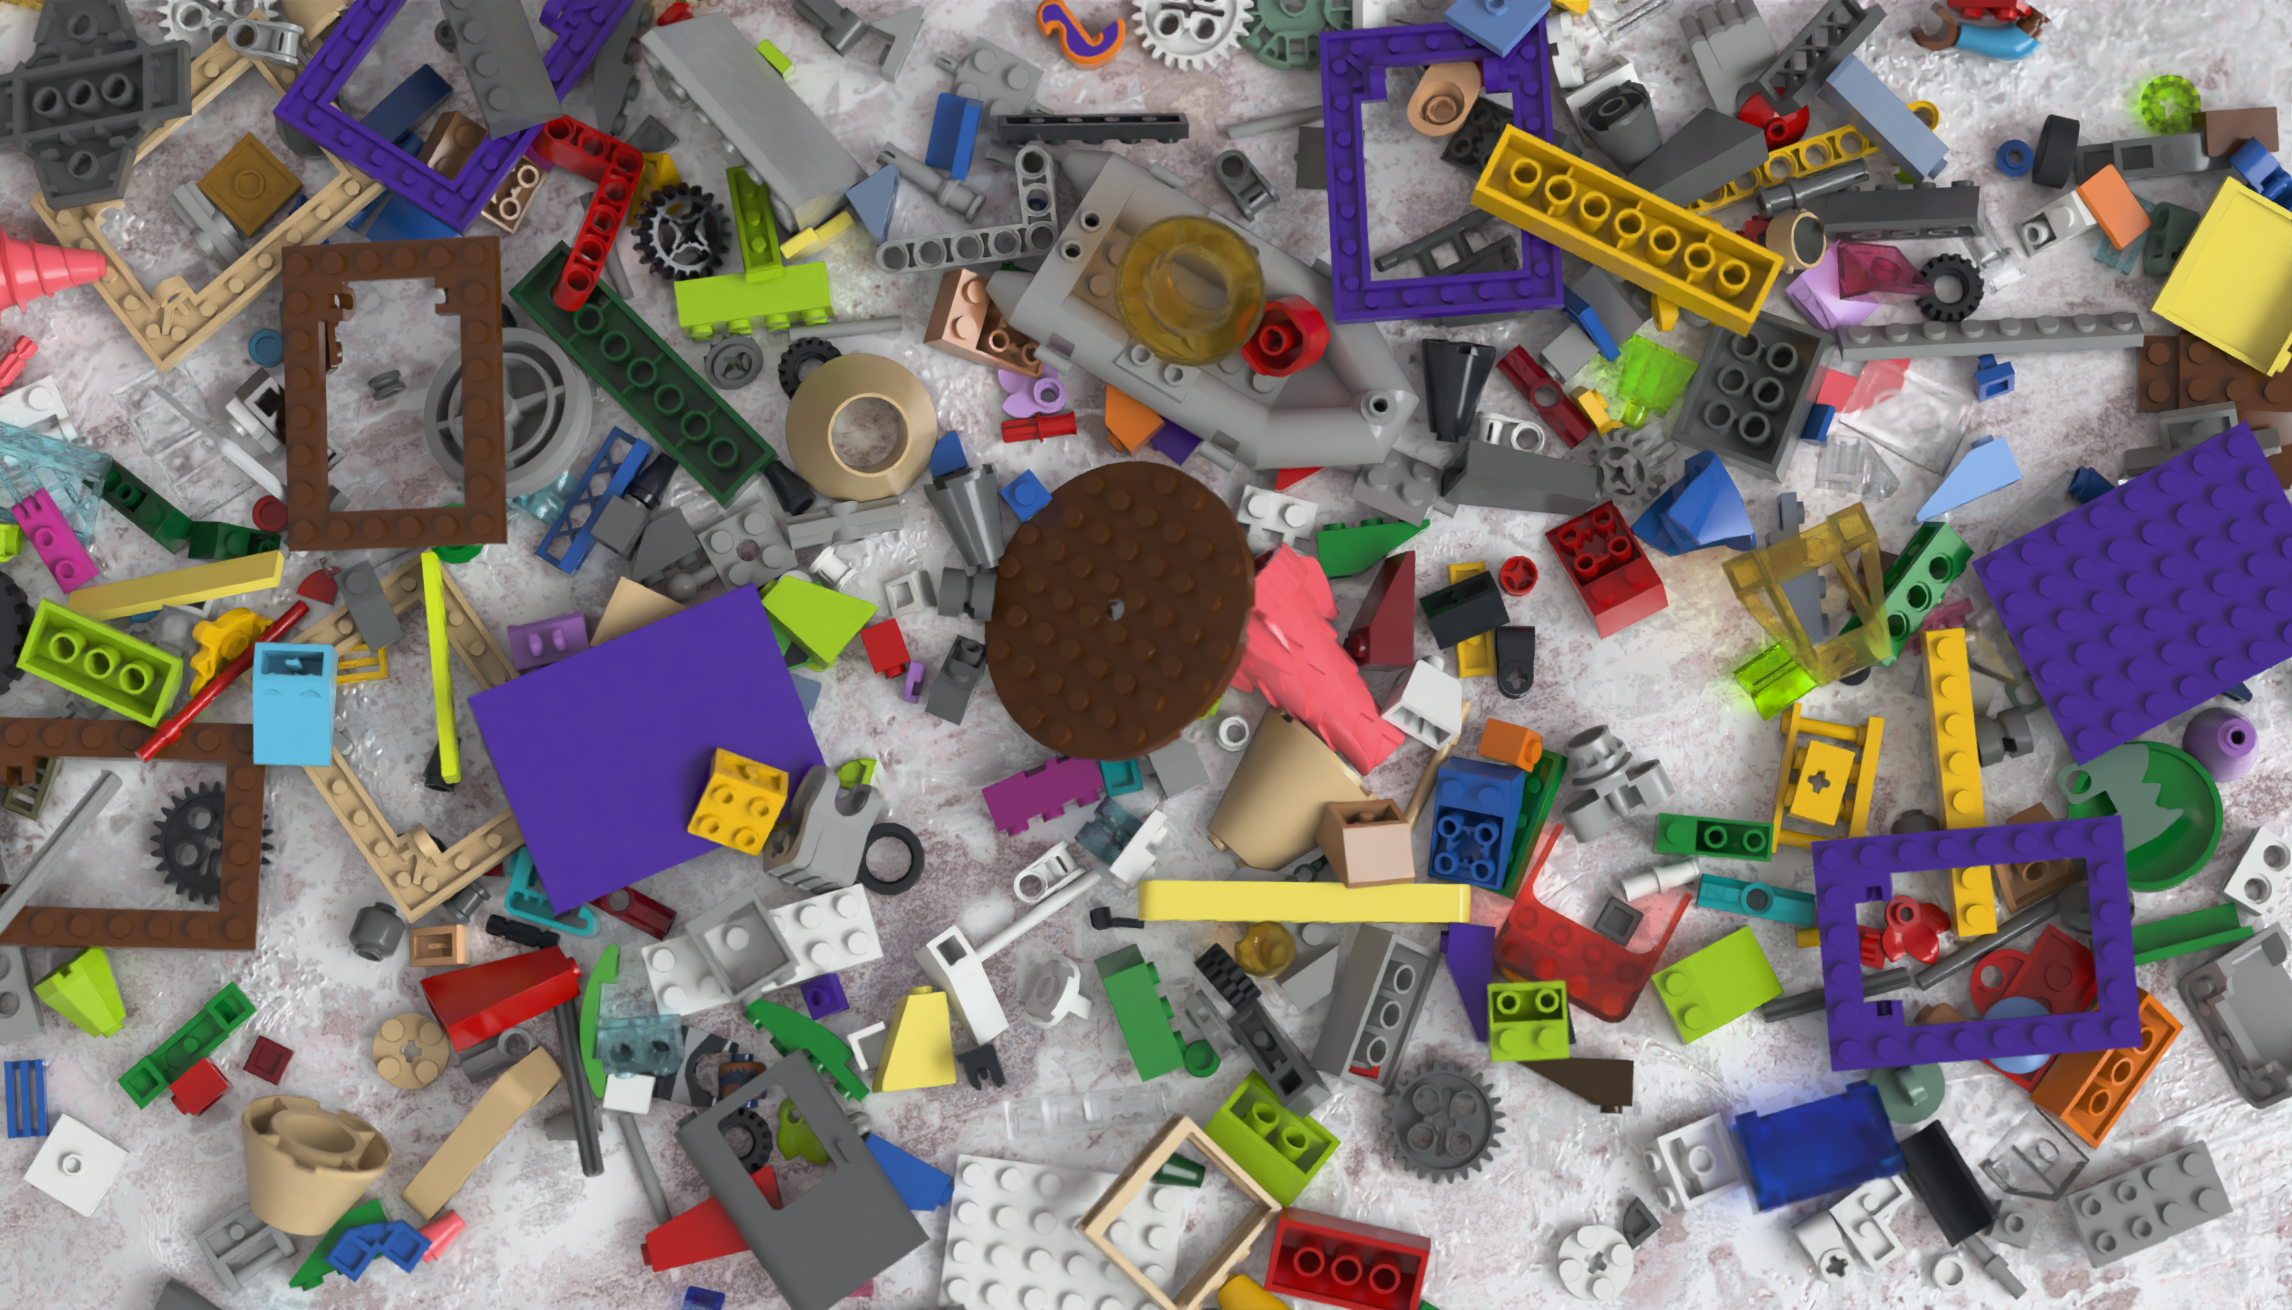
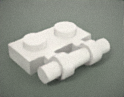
(1276, 514)

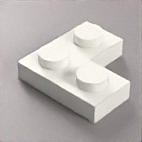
(1862, 1220)

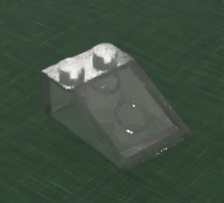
(1909, 415)

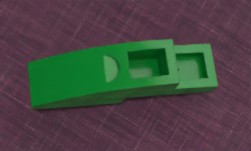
(797, 1031)

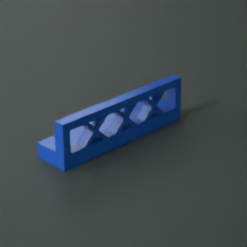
(619, 485)

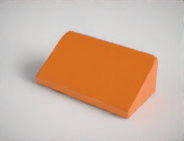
(2113, 206)

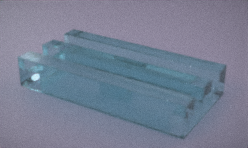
(2113, 261)

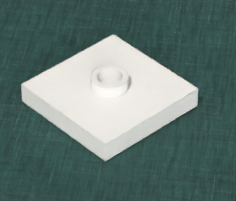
(76, 1165)

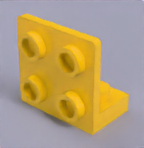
(739, 802)

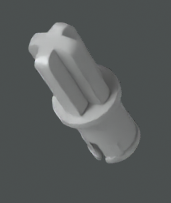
(1005, 155)

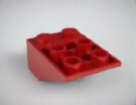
(1607, 569)

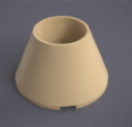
(823, 397)
(307, 1162)

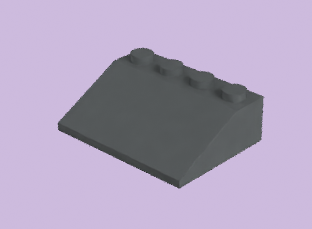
(1755, 394)

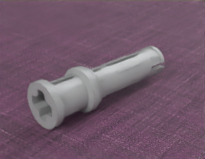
(946, 190)

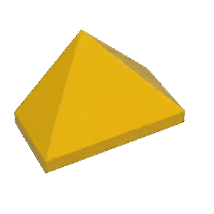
(657, 172)

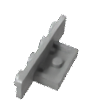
(2190, 427)

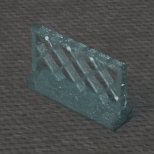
(61, 458)

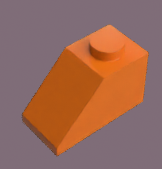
(1129, 422)

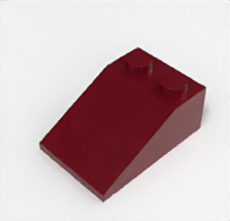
(1384, 625)

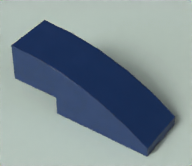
(408, 105)

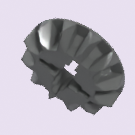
(730, 375)

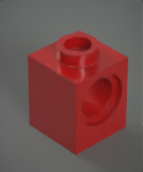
(886, 649)
(199, 1088)

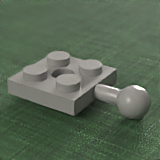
(721, 547)

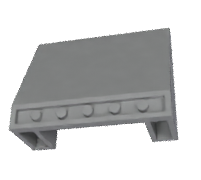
(756, 116)

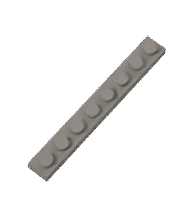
(1989, 336)

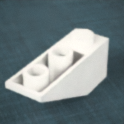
(959, 973)

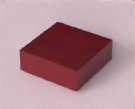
(269, 1060)

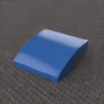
(405, 222)

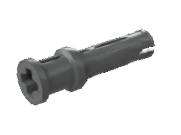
(1795, 191)

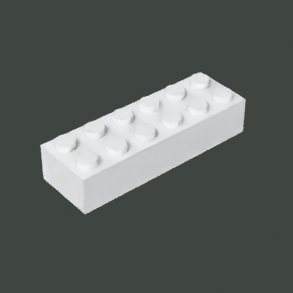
(823, 932)

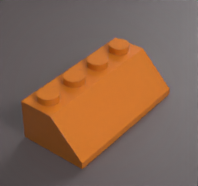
(2093, 1088)

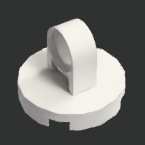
(1052, 992)

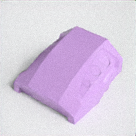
(1818, 300)

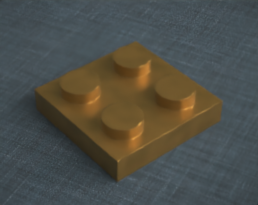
(250, 185)

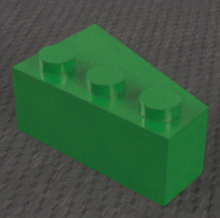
(1141, 1012)

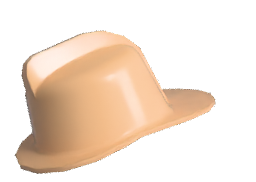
(1444, 98)

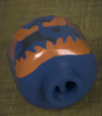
(738, 1073)

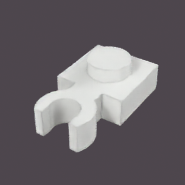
(245, 421)

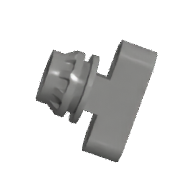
(1599, 764)

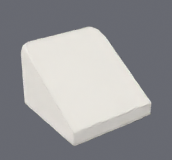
(910, 593)

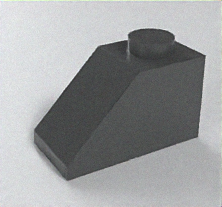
(369, 606)

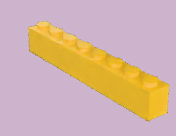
(1957, 772)

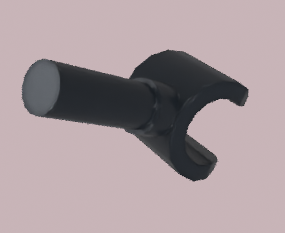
(1102, 919)

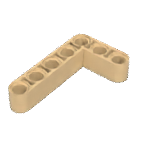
(482, 1131)

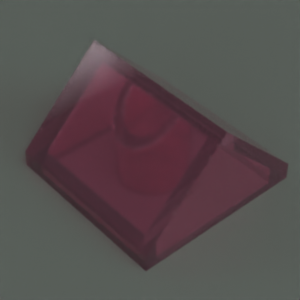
(1878, 275)

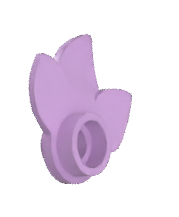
(1026, 393)

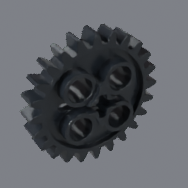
(180, 831)

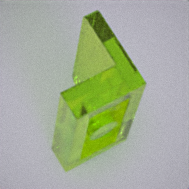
(1773, 681)

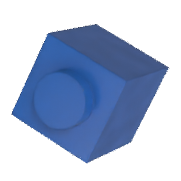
(1025, 496)

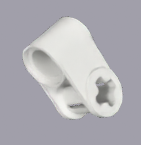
(1507, 430)
(1049, 873)
(1820, 1241)

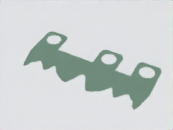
(2121, 776)

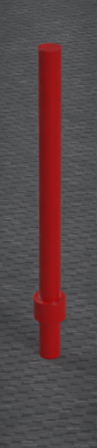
(170, 730)

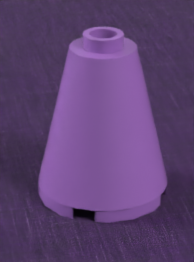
(2222, 743)

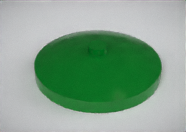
(2188, 842)

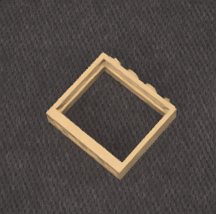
(1137, 1174)

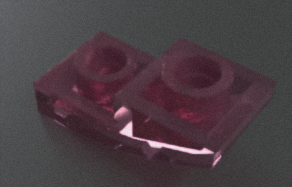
(1950, 617)

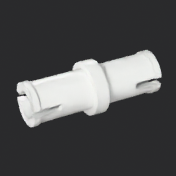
(1659, 879)

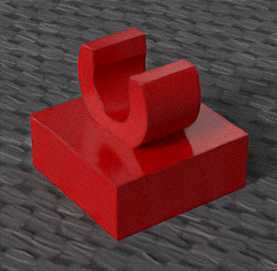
(1870, 947)

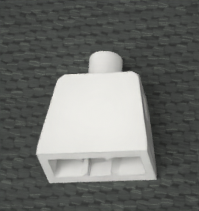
(1426, 703)

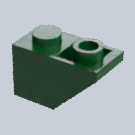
(224, 541)

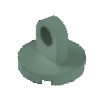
(1909, 1091)

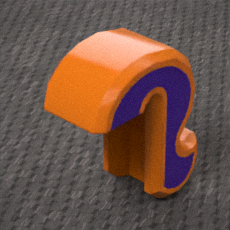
(1075, 43)

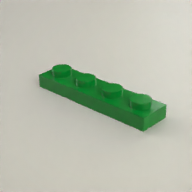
(1537, 799)

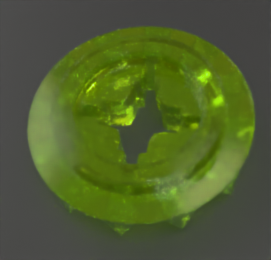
(2185, 96)

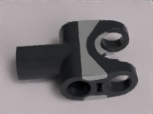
(682, 1084)

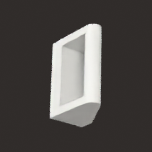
(1597, 79)

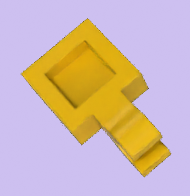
(1592, 407)

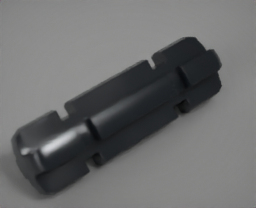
(521, 932)

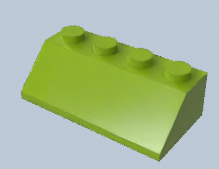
(101, 663)

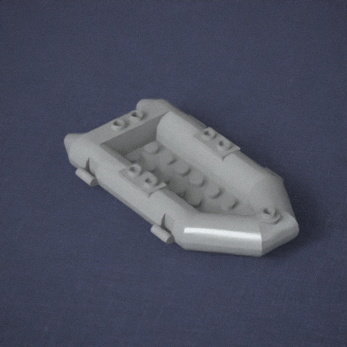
(1324, 416)

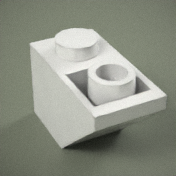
(2055, 224)

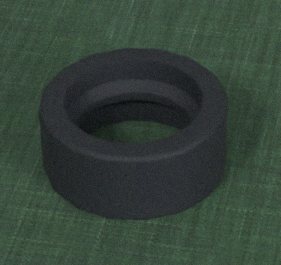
(2055, 151)
(917, 860)

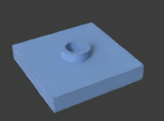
(1496, 22)

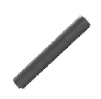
(1815, 999)

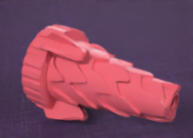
(1304, 667)

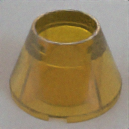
(1162, 317)

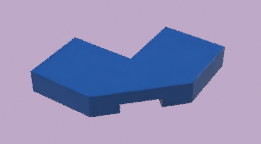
(393, 1239)

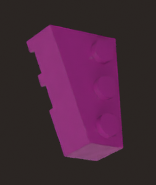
(1042, 793)

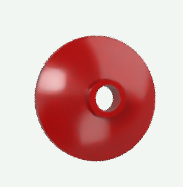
(1760, 113)

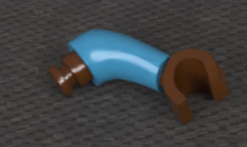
(2003, 43)

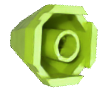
(85, 992)

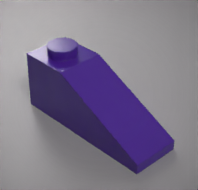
(1470, 968)

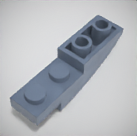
(1807, 590)

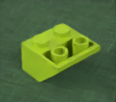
(1527, 1021)

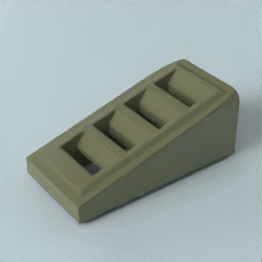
(46, 783)

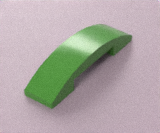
(604, 972)

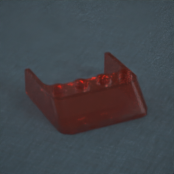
(1553, 948)

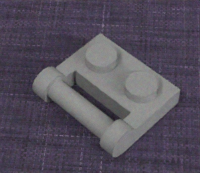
(236, 1235)

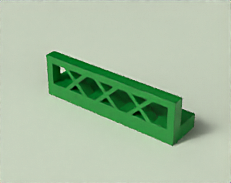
(2186, 934)

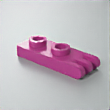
(54, 540)

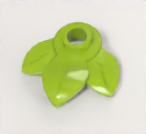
(797, 1137)

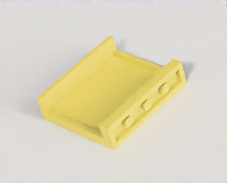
(2236, 279)

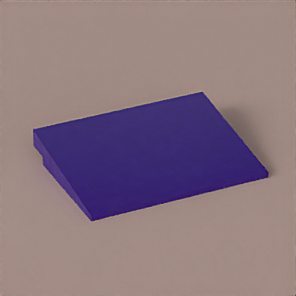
(621, 740)

